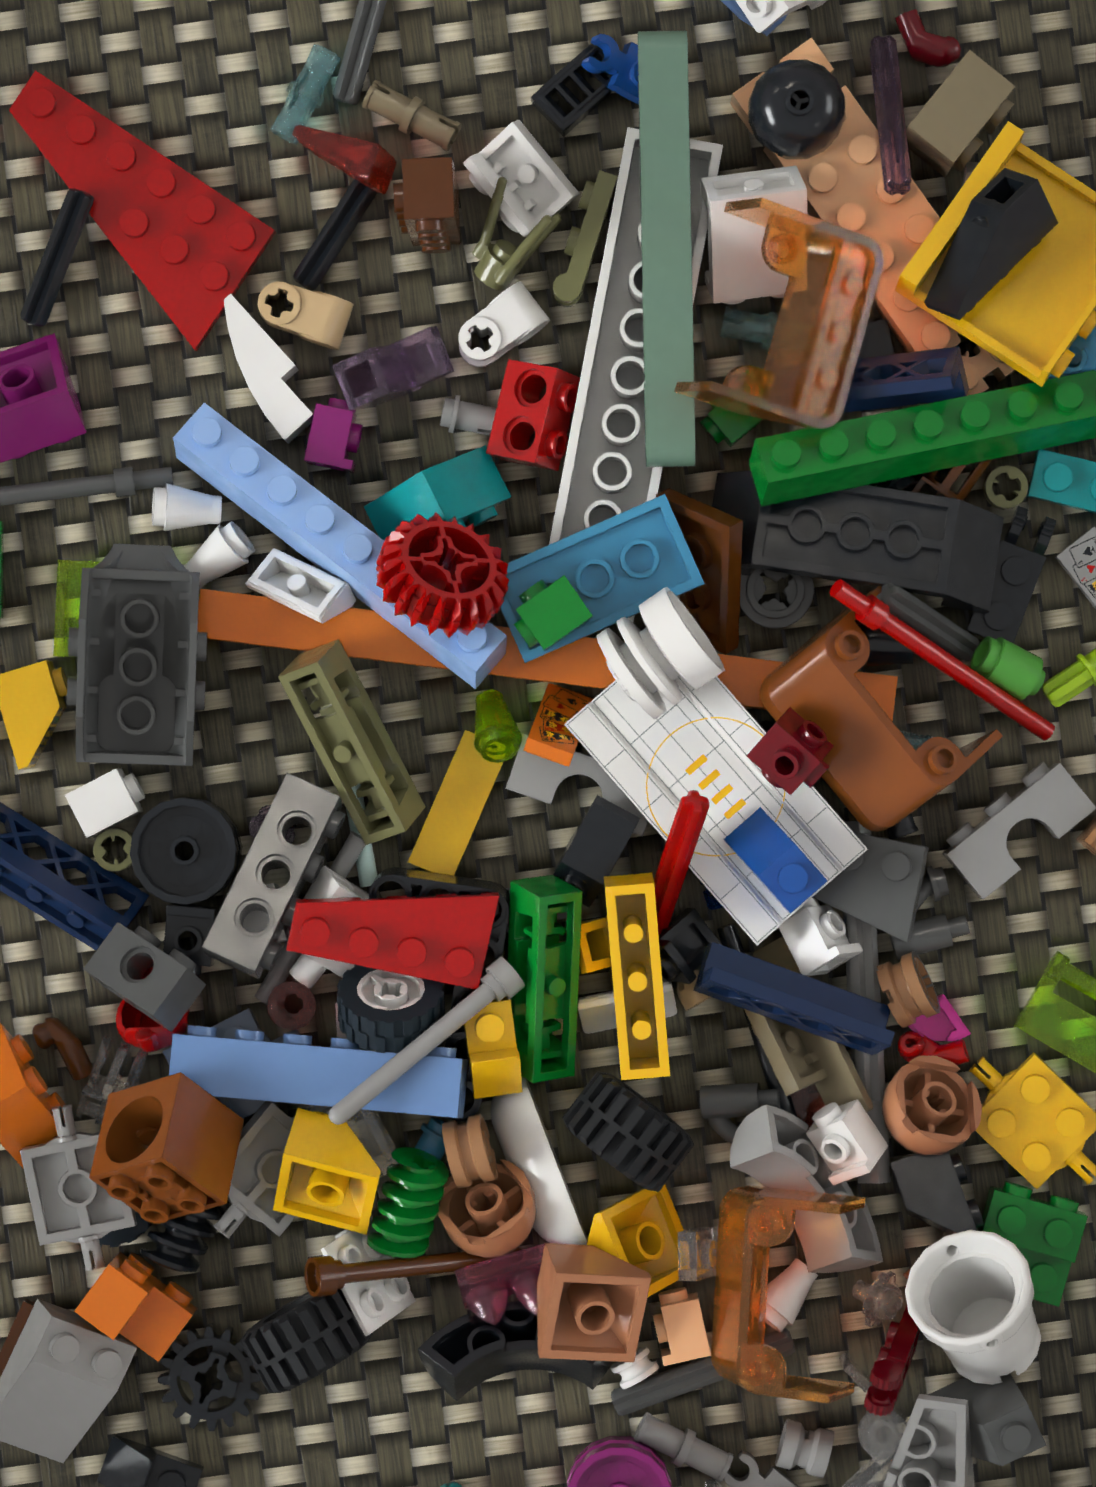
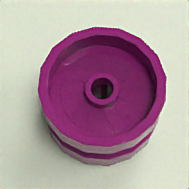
(618, 1463)

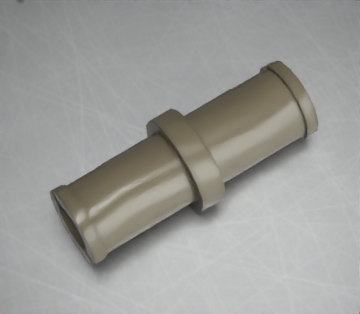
(411, 115)

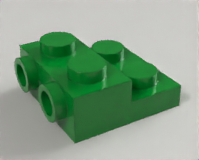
(1041, 1230)

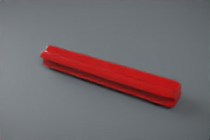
(678, 854)

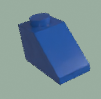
(775, 860)

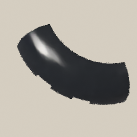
(476, 1350)

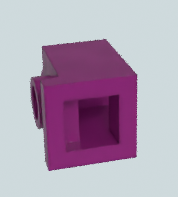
(333, 436)

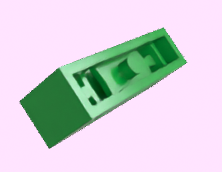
(548, 973)

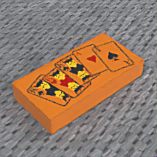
(548, 734)

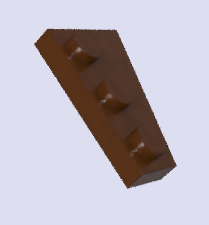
(717, 551)

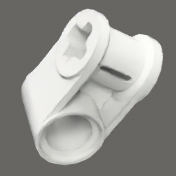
(507, 320)

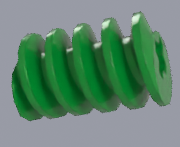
(410, 1204)

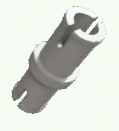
(683, 1447)

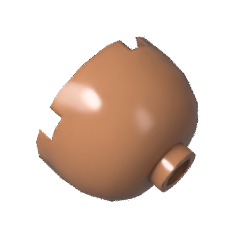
(930, 1106)
(490, 1215)

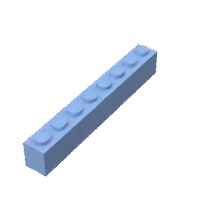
(319, 532)

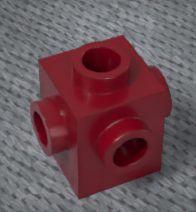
(792, 752)

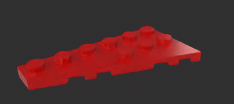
(163, 221)

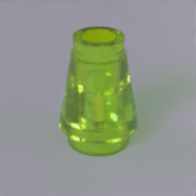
(495, 728)

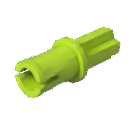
(1071, 680)

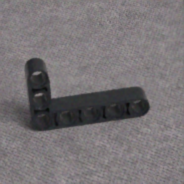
(419, 884)

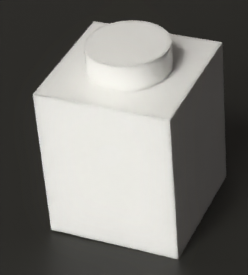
(106, 801)

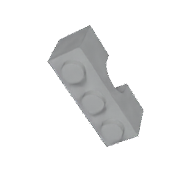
(541, 777)
(982, 851)

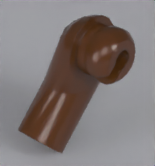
(68, 1044)

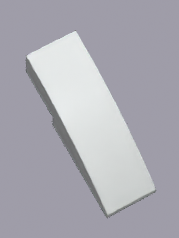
(266, 371)

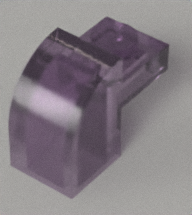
(393, 370)

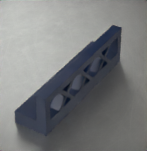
(907, 379)
(44, 890)
(794, 999)

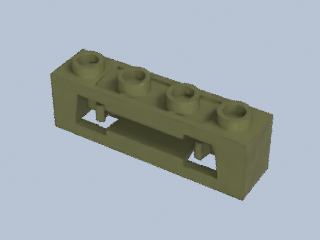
(352, 742)

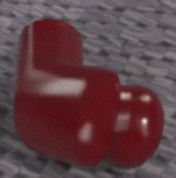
(925, 46)

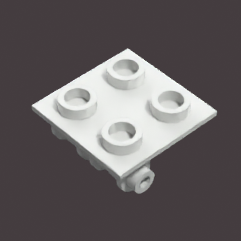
(370, 1301)

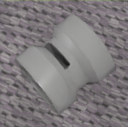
(804, 1448)

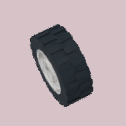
(387, 1008)

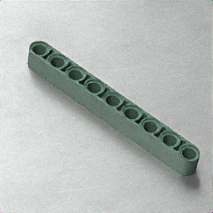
(666, 247)

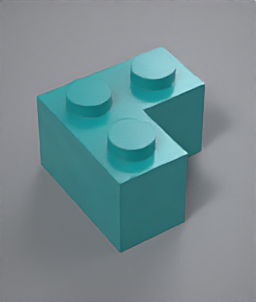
(458, 487)

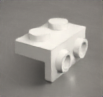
(533, 179)

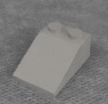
(58, 1381)

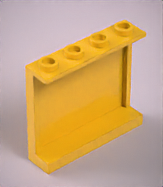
(1048, 294)

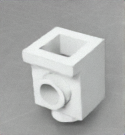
(817, 939)
(846, 1140)

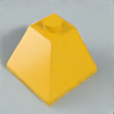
(326, 1174)
(643, 1233)

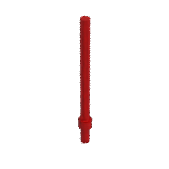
(877, 615)

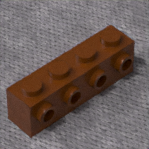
(429, 203)

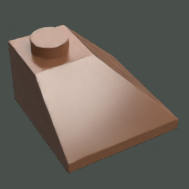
(589, 1304)

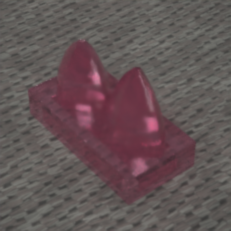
(489, 1283)

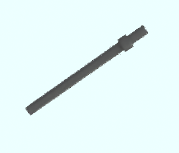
(122, 482)

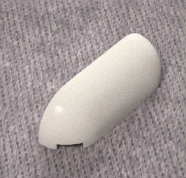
(529, 1148)

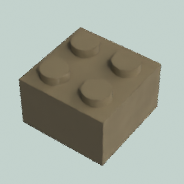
(961, 108)

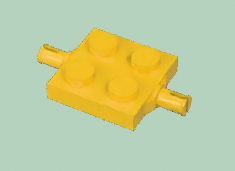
(1035, 1120)

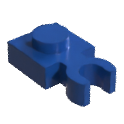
(619, 64)

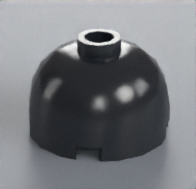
(788, 129)

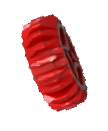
(442, 574)

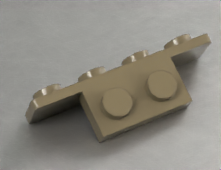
(803, 1057)

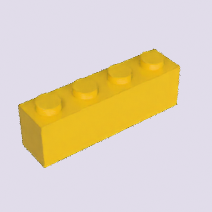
(637, 976)

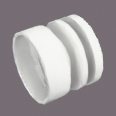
(659, 653)

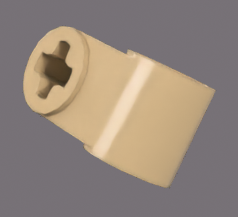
(314, 315)

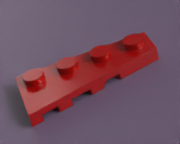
(418, 937)

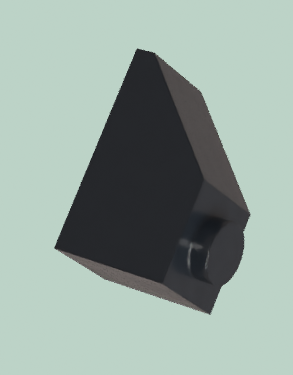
(595, 847)

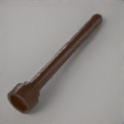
(328, 1275)

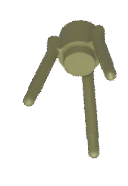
(504, 260)

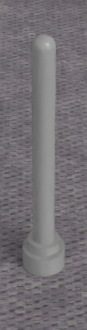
(499, 982)

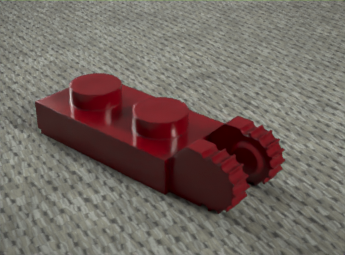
(892, 1366)

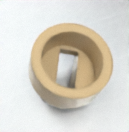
(689, 997)

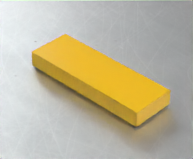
(455, 810)

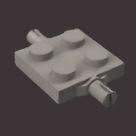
(258, 1172)
(65, 1198)

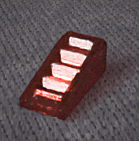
(357, 158)

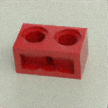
(523, 413)

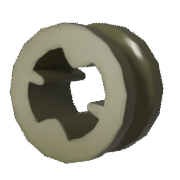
(1011, 473)
(101, 851)

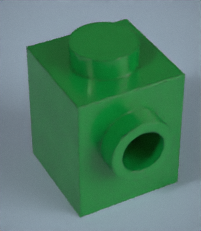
(550, 613)

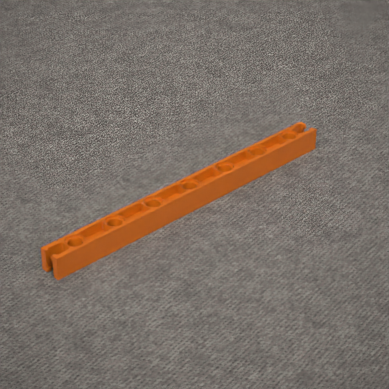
(371, 637)

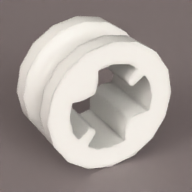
(635, 1372)

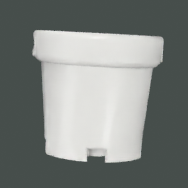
(976, 1303)

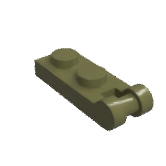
(584, 240)

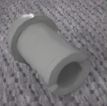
(467, 416)

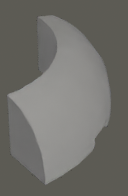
(779, 1154)

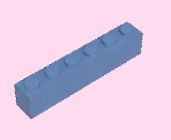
(315, 1074)

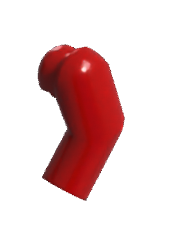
(914, 1045)

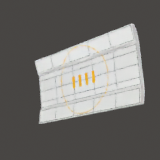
(704, 749)

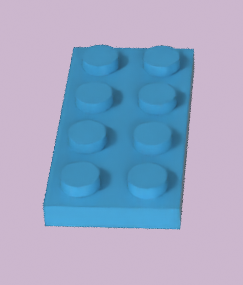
(610, 568)

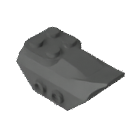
(137, 659)

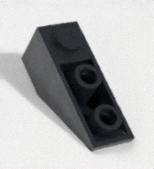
(992, 238)

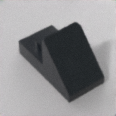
(142, 1466)

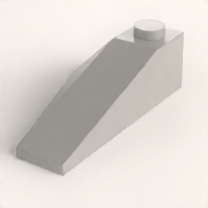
(934, 1446)

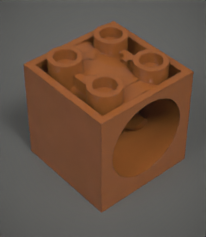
(167, 1148)

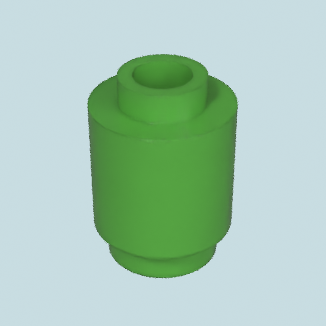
(1009, 667)

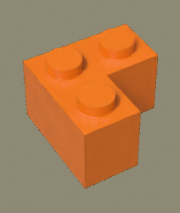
(24, 1102)
(137, 1305)

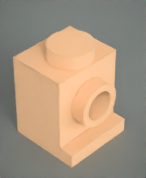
(681, 1326)

